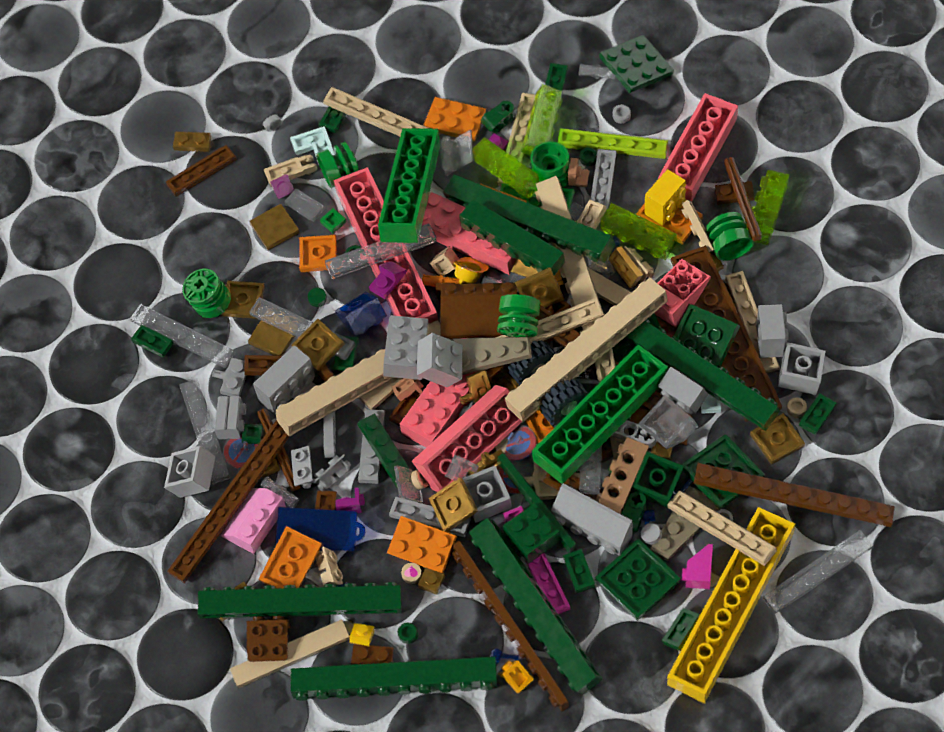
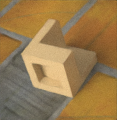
(444, 261)

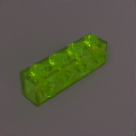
(542, 118)
(506, 167)
(769, 203)
(638, 231)

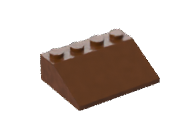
(472, 309)

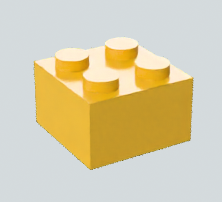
(665, 197)

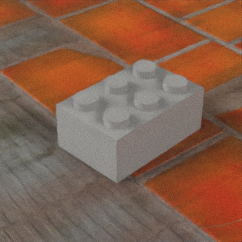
(402, 346)
(284, 379)

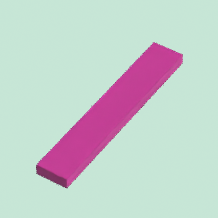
(544, 574)

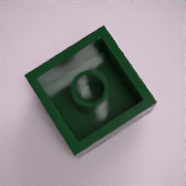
(657, 479)
(531, 533)

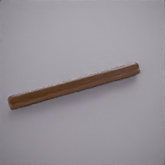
(743, 199)

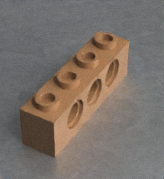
(630, 450)

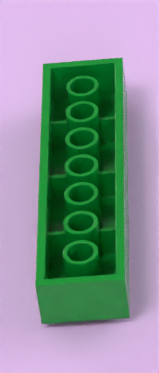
(409, 185)
(599, 414)

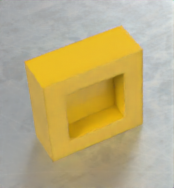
(361, 634)

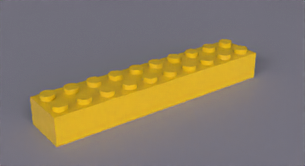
(728, 610)

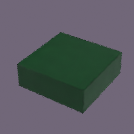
(252, 433)

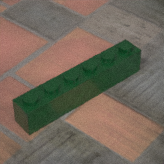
(511, 238)

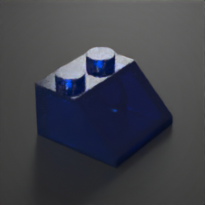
(361, 313)

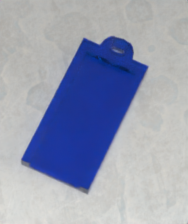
(330, 527)

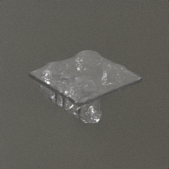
(456, 152)

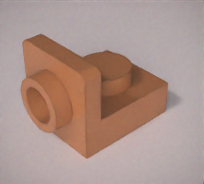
(576, 175)
(406, 387)

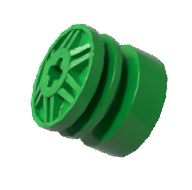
(551, 160)
(337, 165)
(729, 236)
(206, 293)
(518, 316)

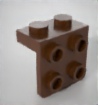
(267, 639)

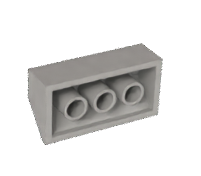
(592, 520)

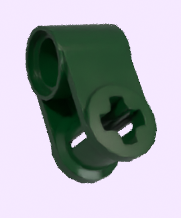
(498, 118)
(635, 512)

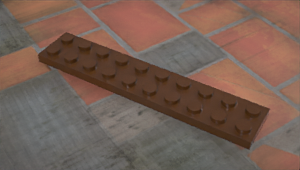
(742, 357)

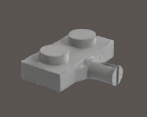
(232, 378)

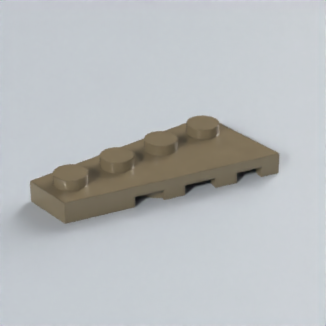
(492, 352)
(678, 529)

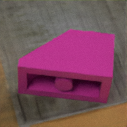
(699, 569)

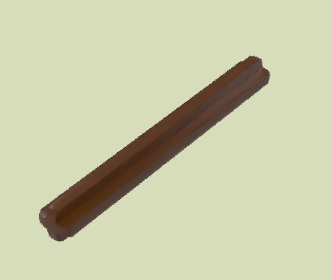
(281, 456)

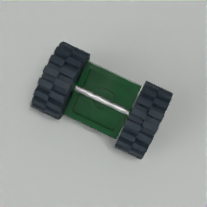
(560, 399)

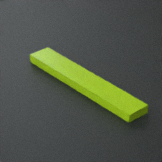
(621, 144)

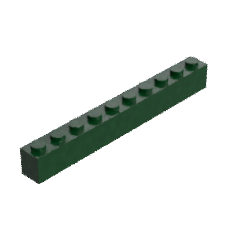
(535, 220)
(701, 370)
(299, 601)
(536, 607)
(393, 678)

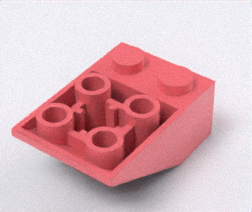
(683, 286)

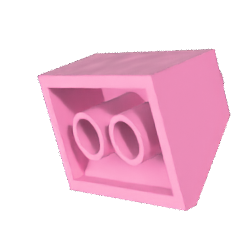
(254, 519)

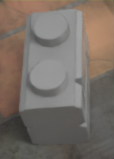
(229, 417)

